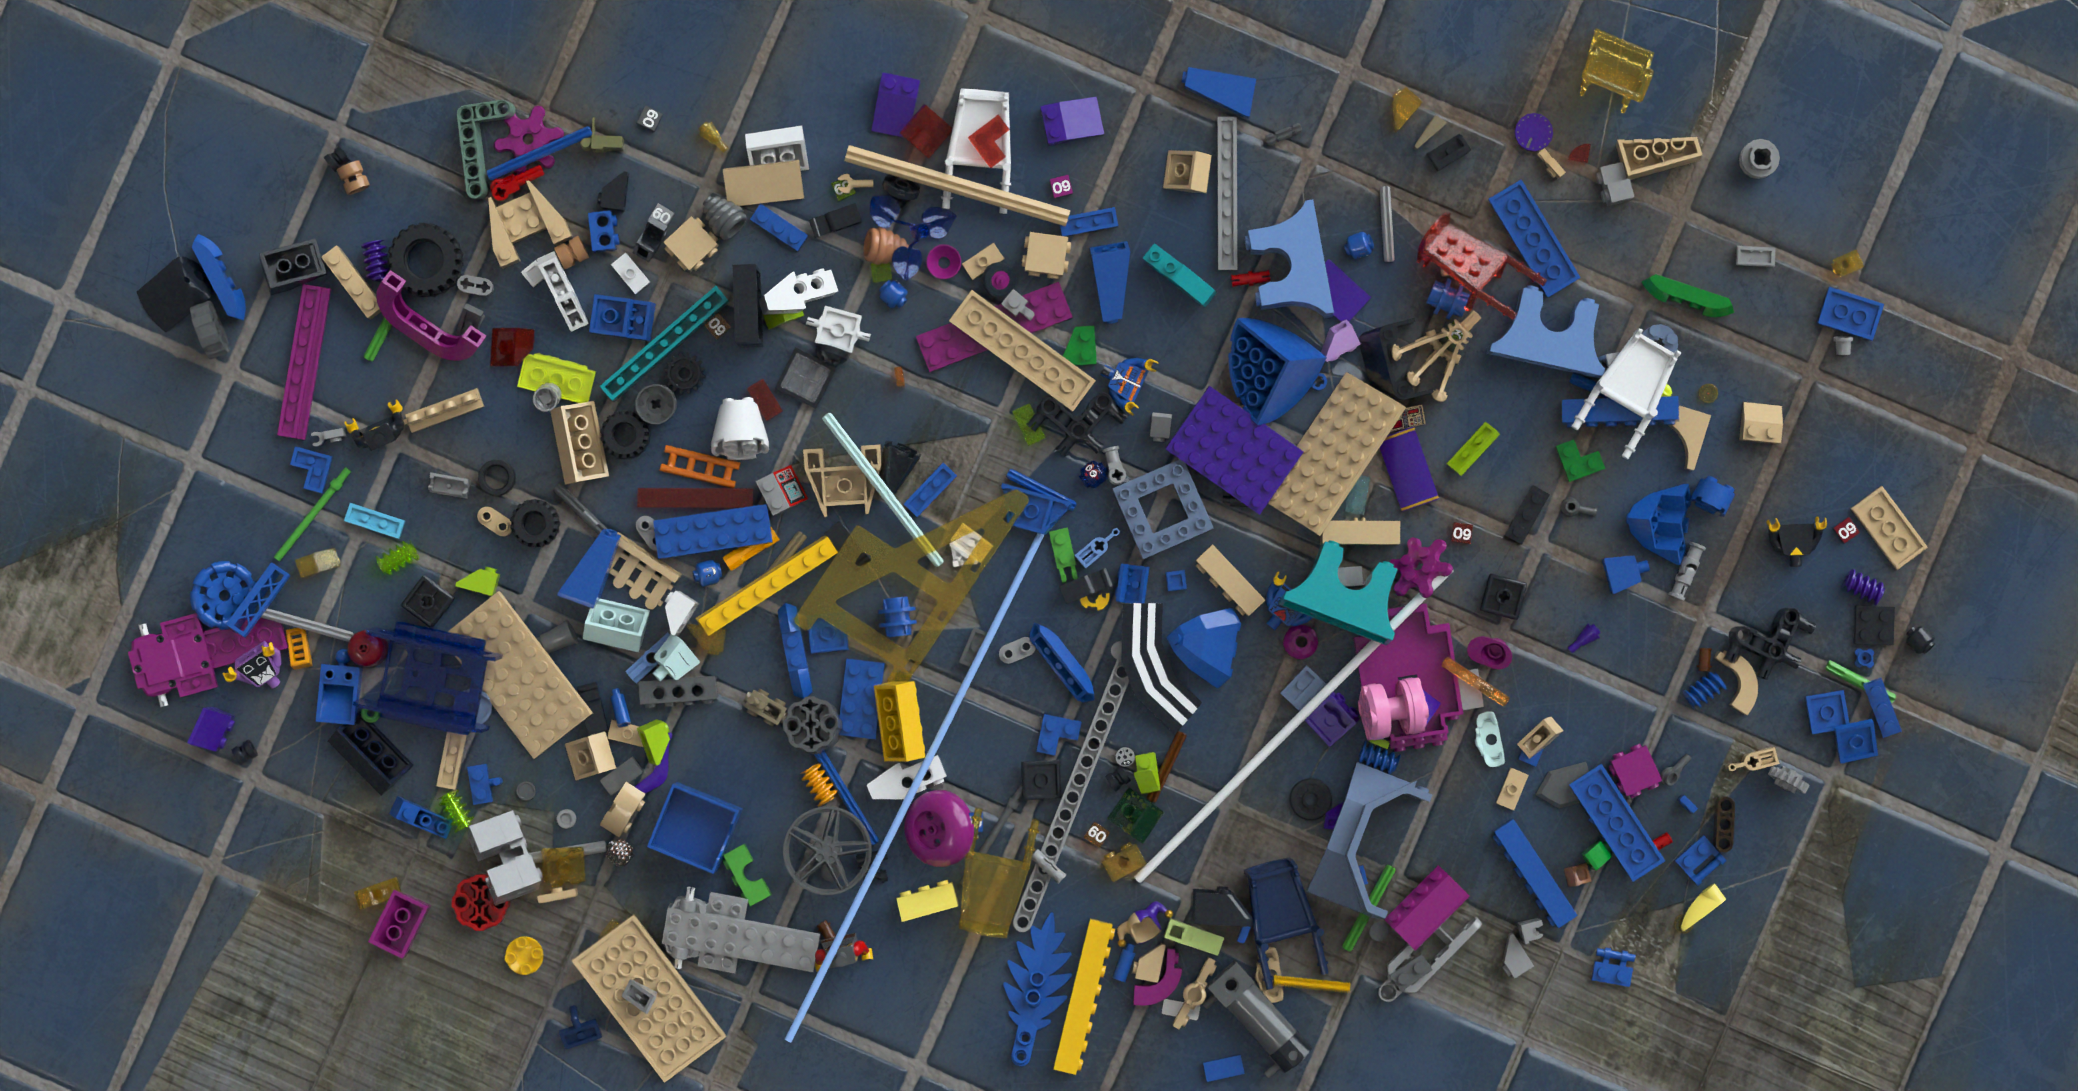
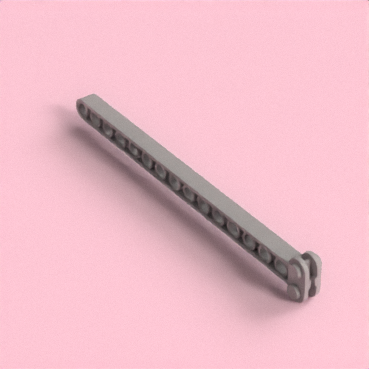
(1071, 786)

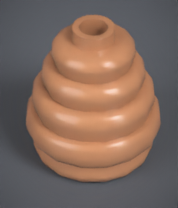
(881, 244)

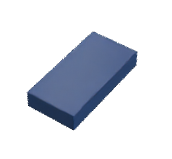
(1223, 1068)

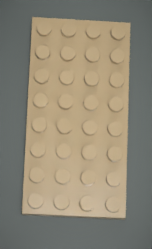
(1336, 452)
(526, 682)
(677, 1024)

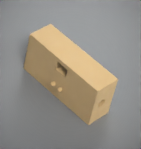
(1362, 532)

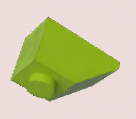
(481, 581)
(654, 740)

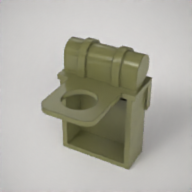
(602, 144)

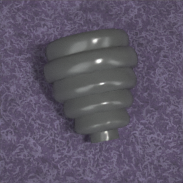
(724, 217)

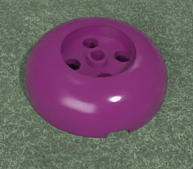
(949, 824)

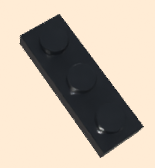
(1527, 514)

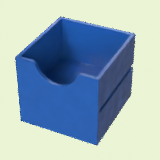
(694, 827)

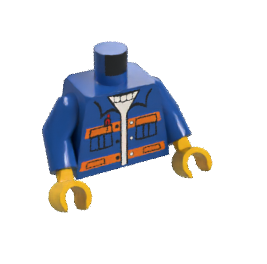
(1127, 381)

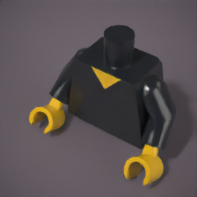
(380, 432)
(1795, 539)

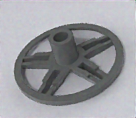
(827, 850)

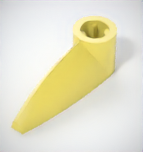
(1703, 905)

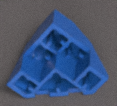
(1661, 522)
(1208, 644)

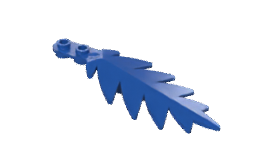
(1036, 985)

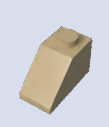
(1540, 737)
(1150, 964)

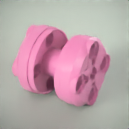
(1407, 707)

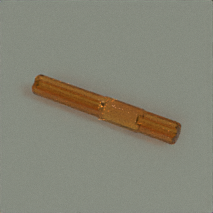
(1475, 681)

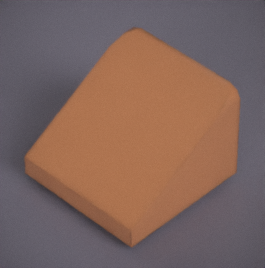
(1577, 875)

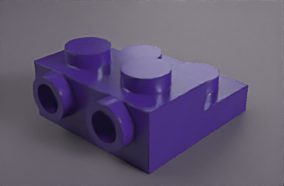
(1332, 718)

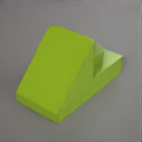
(1147, 773)

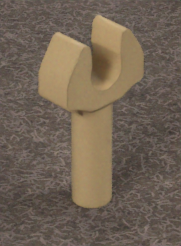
(853, 183)

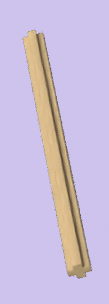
(957, 185)

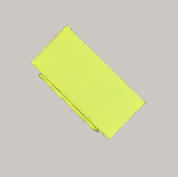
(572, 378)

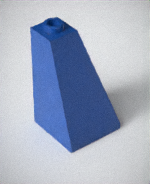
(1110, 272)
(590, 575)

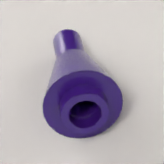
(1588, 635)

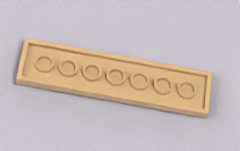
(1022, 350)

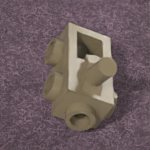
(760, 704)

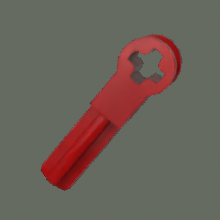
(511, 183)

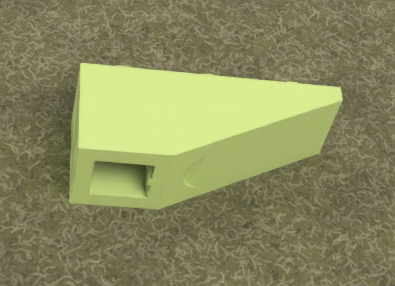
(1193, 937)

